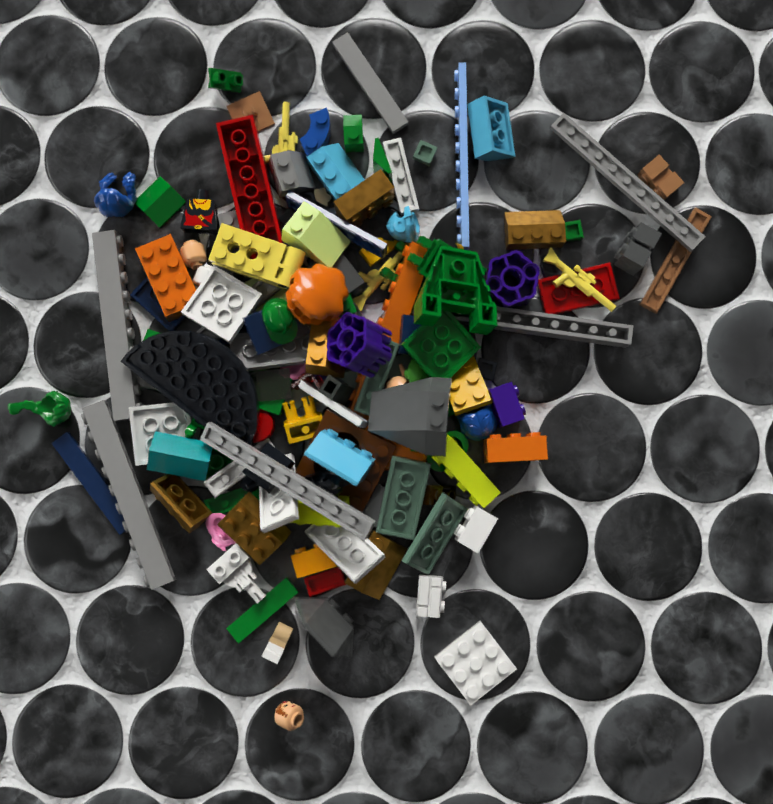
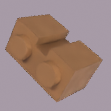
(660, 177)

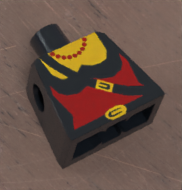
(200, 215)

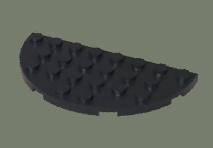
(200, 379)

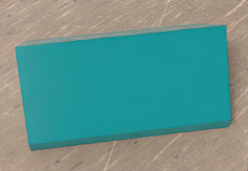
(179, 456)

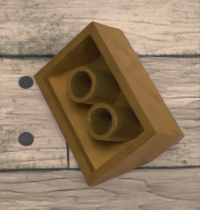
(534, 230)
(317, 352)
(180, 501)
(378, 578)

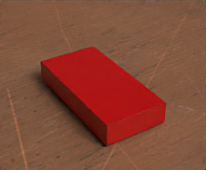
(324, 581)

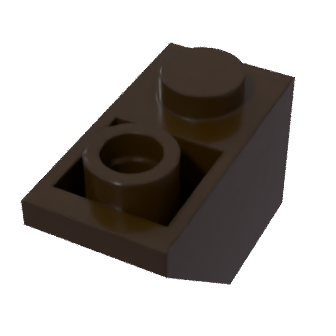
(433, 493)

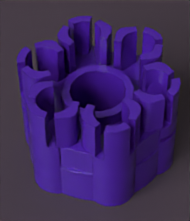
(522, 269)
(358, 344)

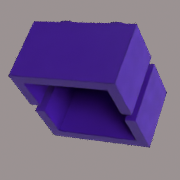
(506, 404)

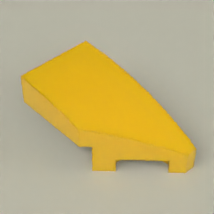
(371, 258)

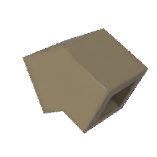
(322, 198)

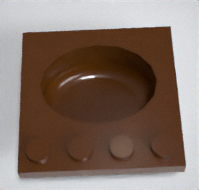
(379, 448)

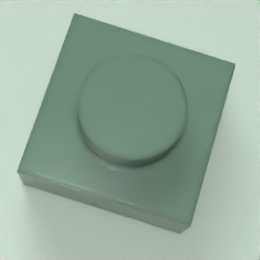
(425, 153)

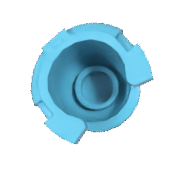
(405, 228)

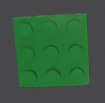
(441, 348)

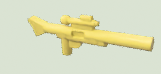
(285, 141)
(374, 279)
(581, 280)

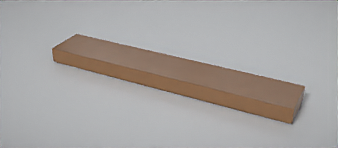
(672, 266)

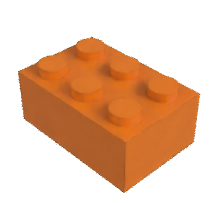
(515, 448)

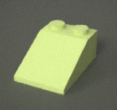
(315, 235)

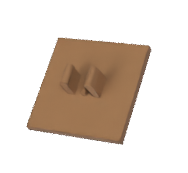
(254, 106)

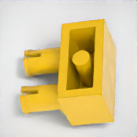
(301, 427)

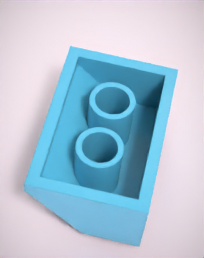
(490, 129)
(334, 170)
(340, 456)

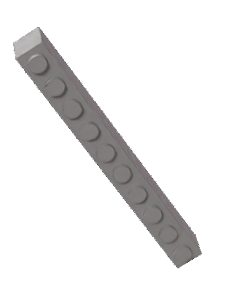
(116, 321)
(559, 327)
(128, 495)

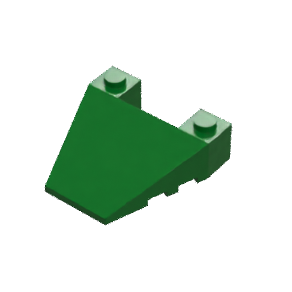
(456, 286)

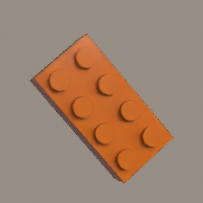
(167, 275)

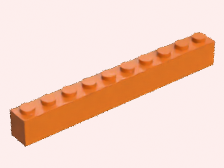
(400, 302)

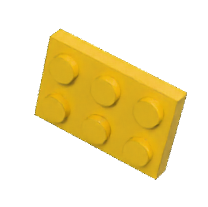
(468, 389)

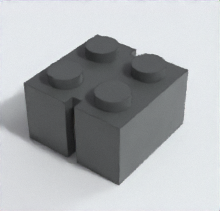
(635, 251)

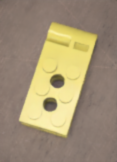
(272, 265)

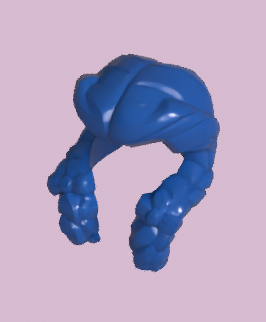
(112, 202)
(479, 424)

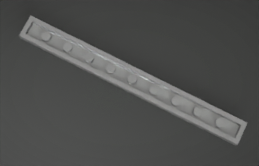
(627, 182)
(288, 481)

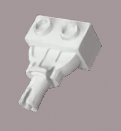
(236, 571)

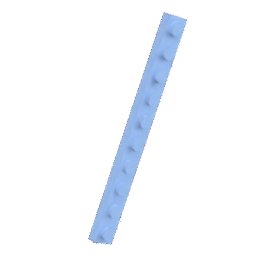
(461, 148)

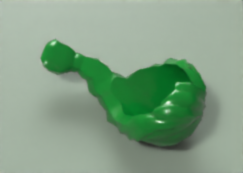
(52, 408)

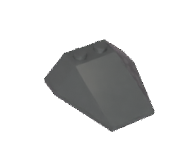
(413, 414)
(328, 625)

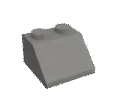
(291, 172)

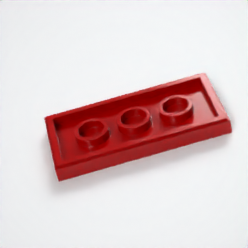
(568, 299)

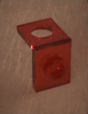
(308, 378)

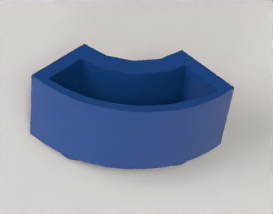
(319, 132)

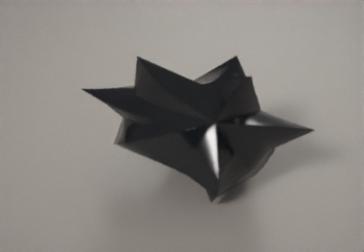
(328, 481)

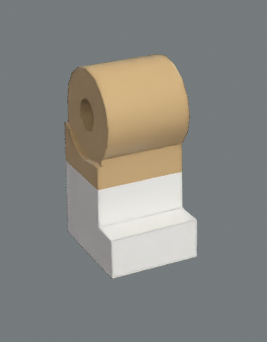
(277, 643)

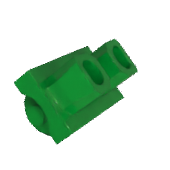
(225, 80)

